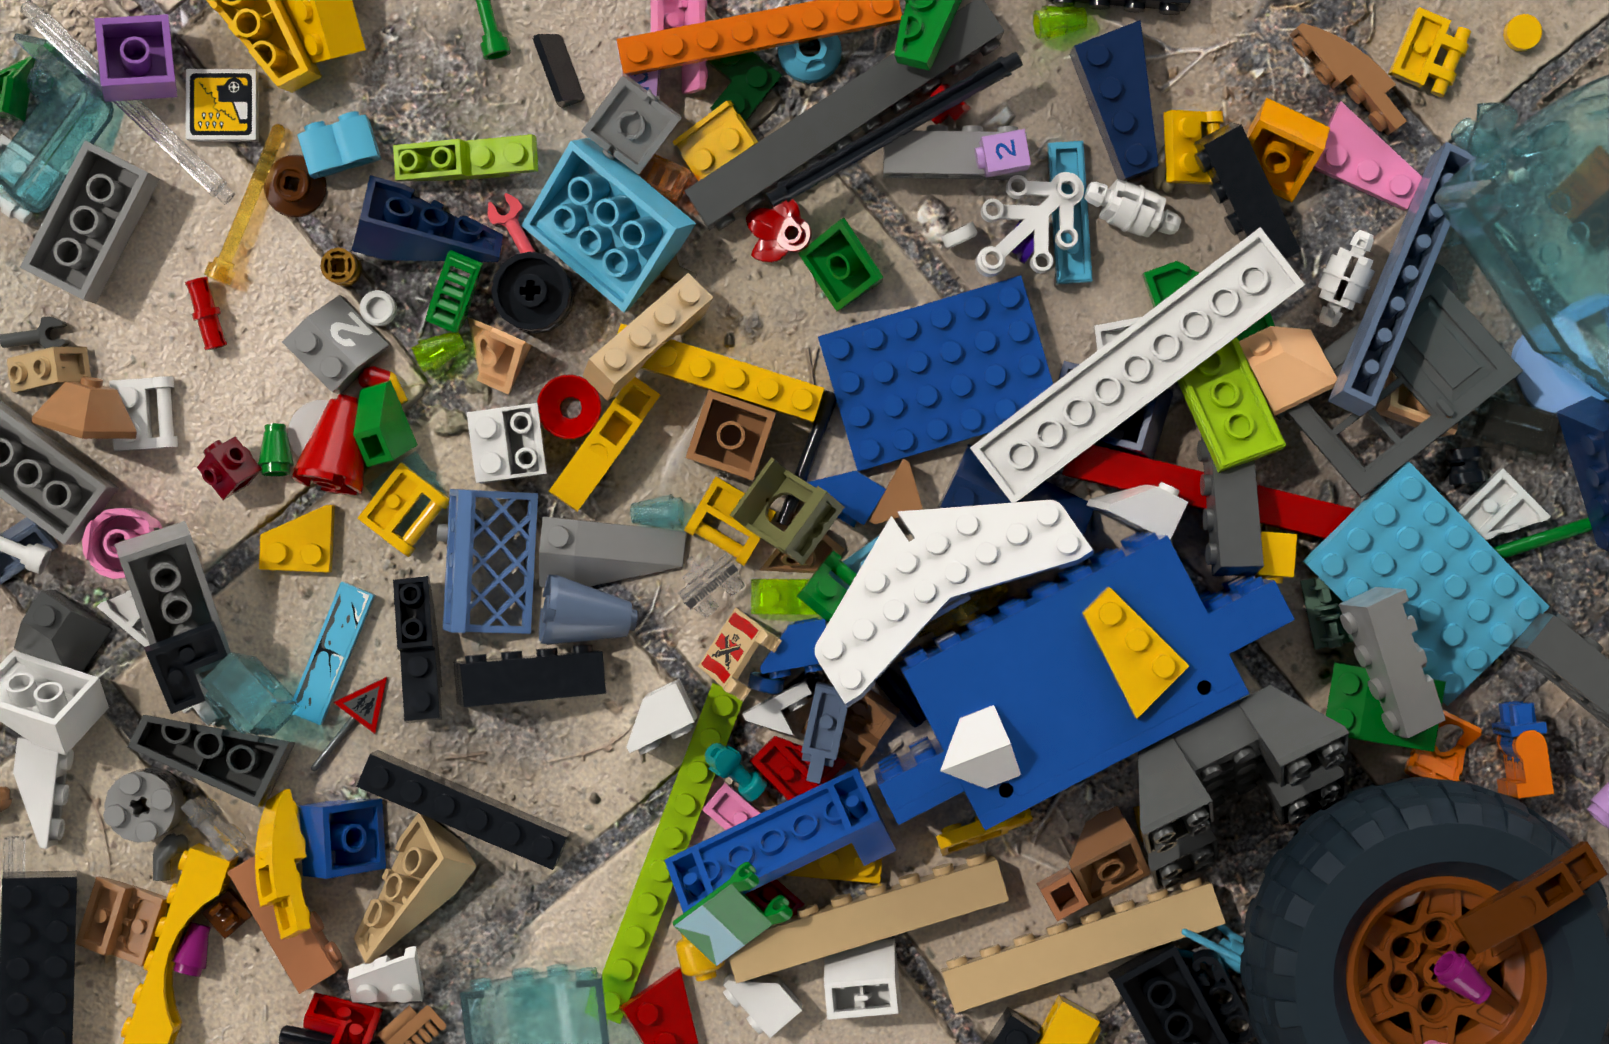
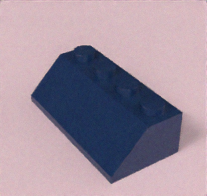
(975, 486)

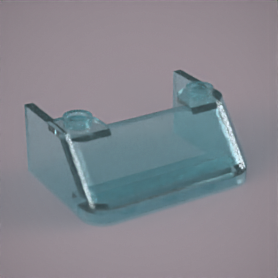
(51, 137)

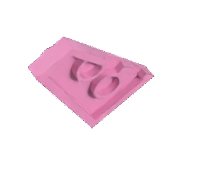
(1365, 161)

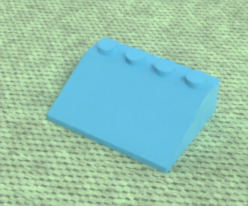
(607, 223)

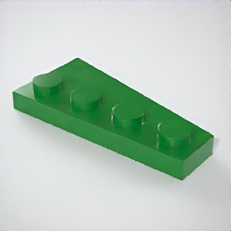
(923, 31)

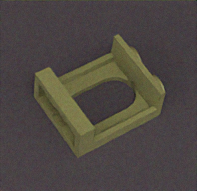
(808, 525)

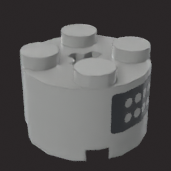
(126, 812)

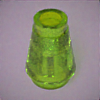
(1058, 21)
(437, 350)

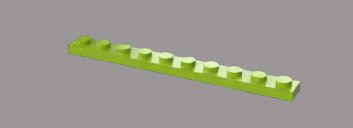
(670, 838)

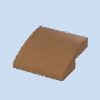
(864, 727)
(121, 920)

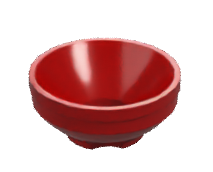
(550, 403)

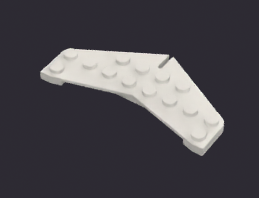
(949, 557)

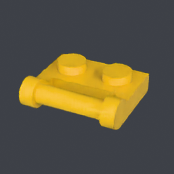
(1180, 133)
(395, 501)
(720, 502)

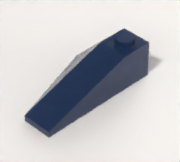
(407, 228)

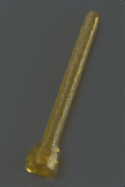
(222, 267)

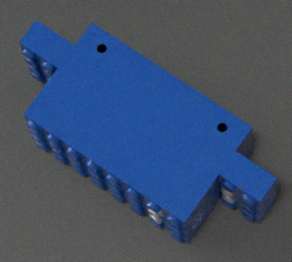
(1056, 686)

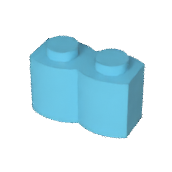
(338, 145)

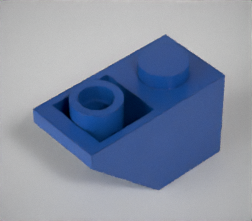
(855, 493)

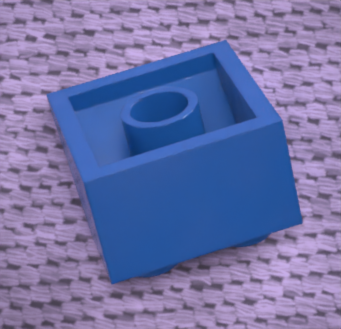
(342, 837)

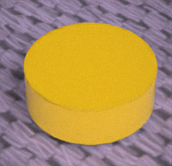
(1522, 32)

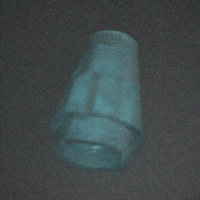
(659, 512)

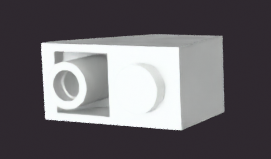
(765, 1000)

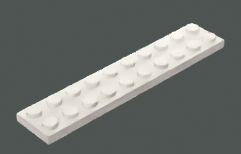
(1137, 365)

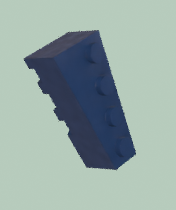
(1587, 440)

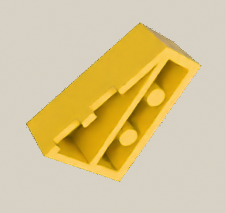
(326, 27)

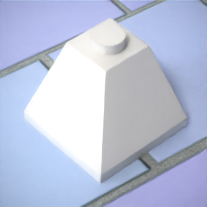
(1144, 508)

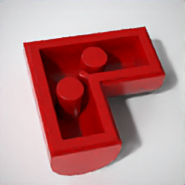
(343, 1019)

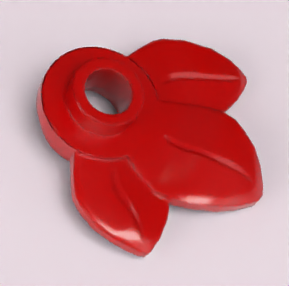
(773, 228)

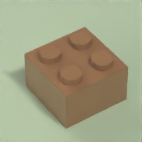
(731, 435)

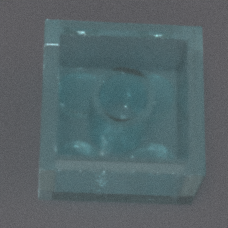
(250, 695)

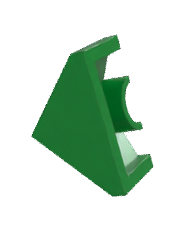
(15, 90)

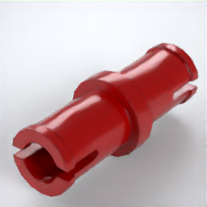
(206, 313)

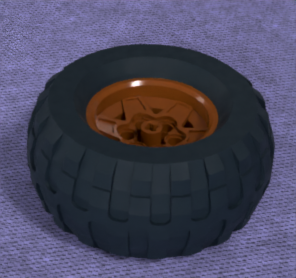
(1434, 846)

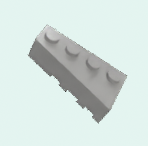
(1392, 660)

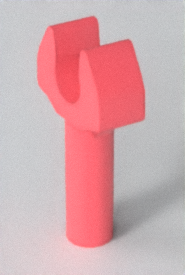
(511, 222)

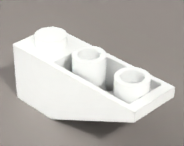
(43, 789)

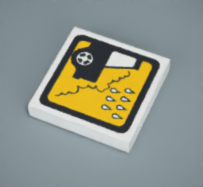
(222, 105)

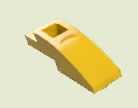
(604, 443)
(276, 852)

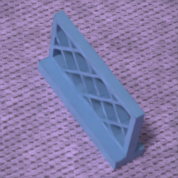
(460, 561)

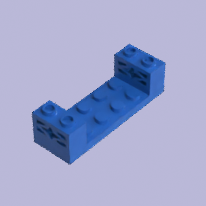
(785, 839)

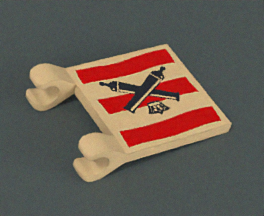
(733, 651)

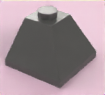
(61, 632)

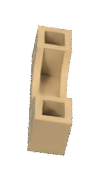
(631, 348)

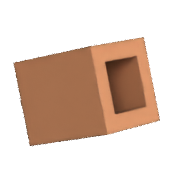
(1062, 893)

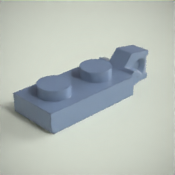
(823, 730)

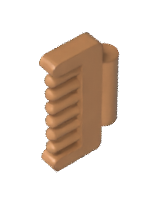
(409, 1023)

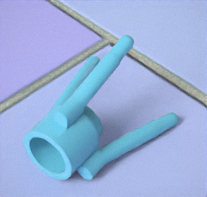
(1228, 950)

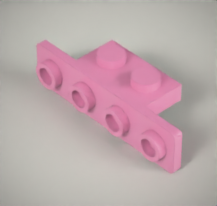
(678, 13)

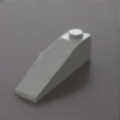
(605, 551)

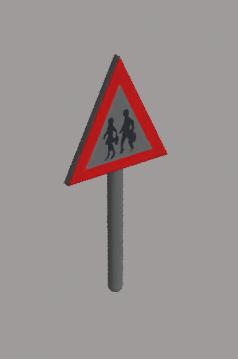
(362, 707)

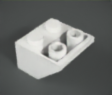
(506, 443)
(660, 714)
(863, 981)

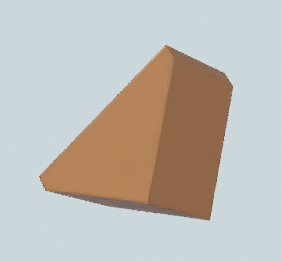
(899, 495)

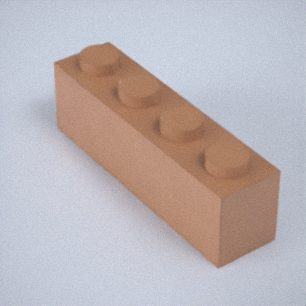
(307, 956)

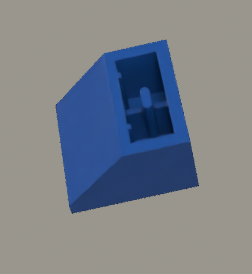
(795, 649)

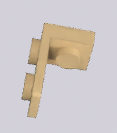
(47, 367)

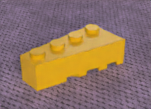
(271, 40)

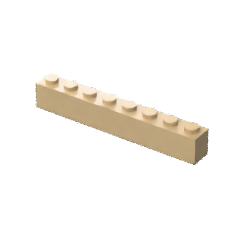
(872, 916)
(1082, 945)

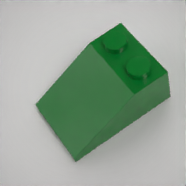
(1361, 713)

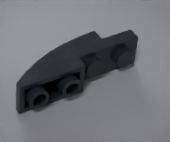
(418, 649)

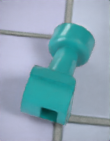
(726, 763)

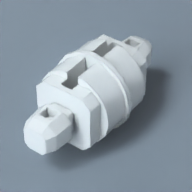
(1132, 208)
(1357, 283)

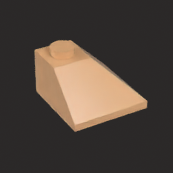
(1288, 366)

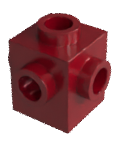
(228, 467)

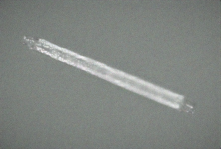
(133, 109)

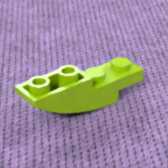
(465, 159)

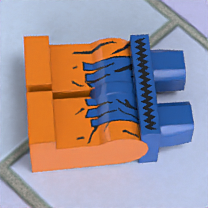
(1523, 751)

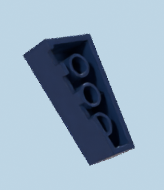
(1118, 94)

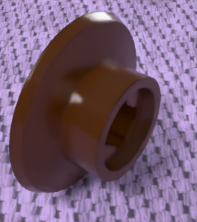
(291, 203)

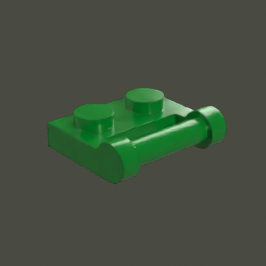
(822, 591)

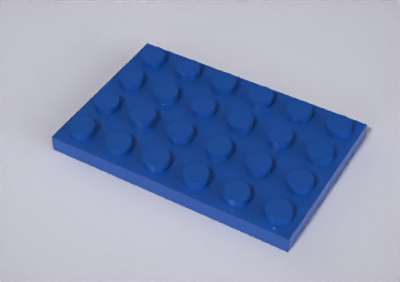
(936, 372)

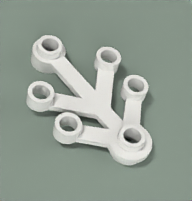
(1034, 219)

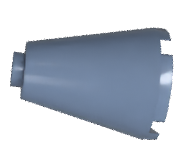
(582, 613)

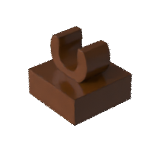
(227, 913)

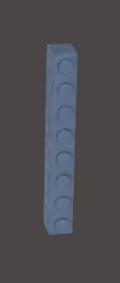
(1398, 288)

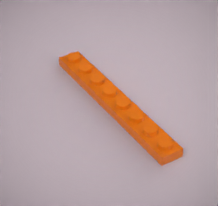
(752, 32)

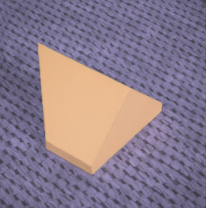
(497, 355)

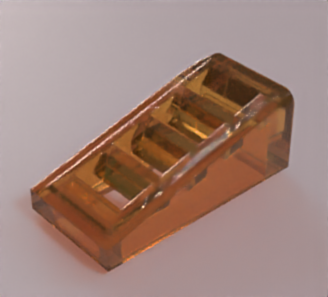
(681, 183)

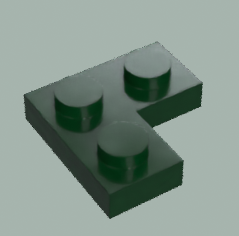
(750, 82)

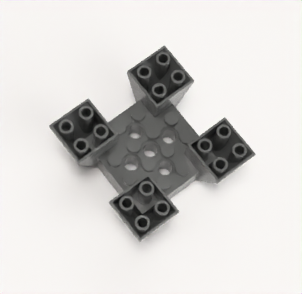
(1250, 741)

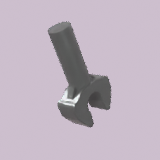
(40, 335)

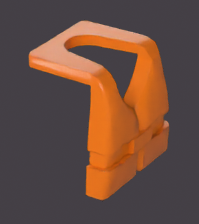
(1446, 764)

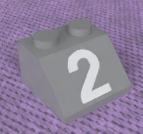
(335, 344)

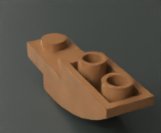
(1341, 61)

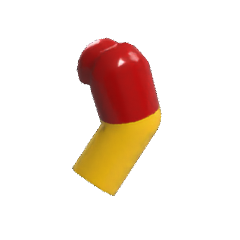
(376, 375)

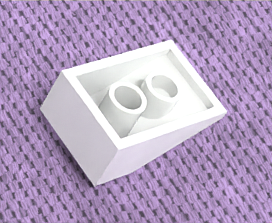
(48, 701)

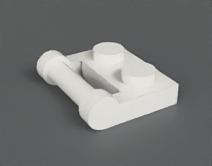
(137, 403)

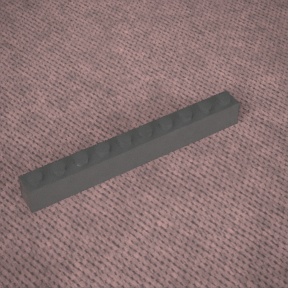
(838, 118)

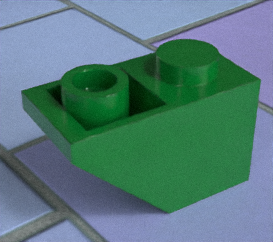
(381, 425)

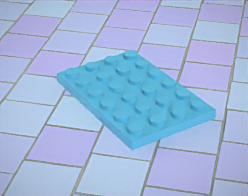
(1456, 584)

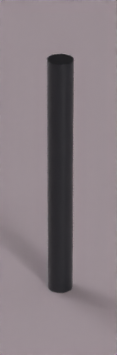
(809, 453)

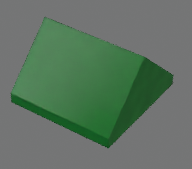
(841, 265)

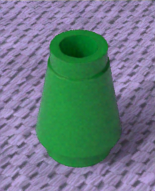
(275, 451)

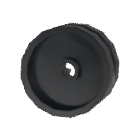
(512, 289)

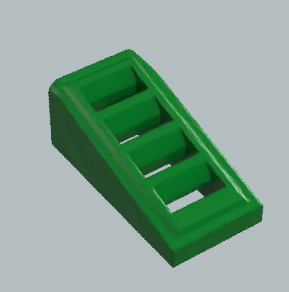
(448, 313)

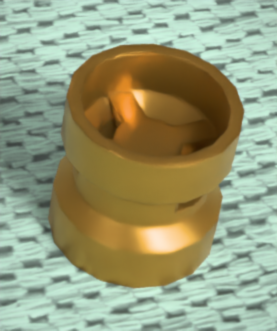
(346, 271)

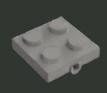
(631, 124)

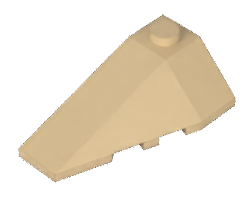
(423, 877)

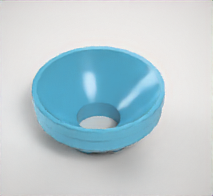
(813, 68)

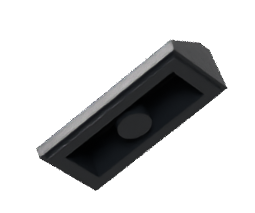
(558, 69)

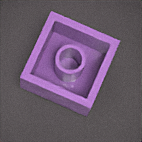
(135, 57)

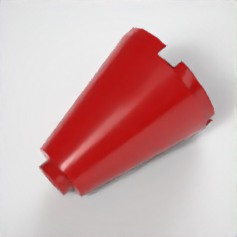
(332, 452)

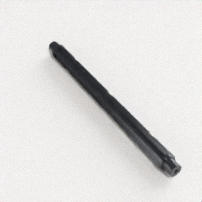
(893, 129)

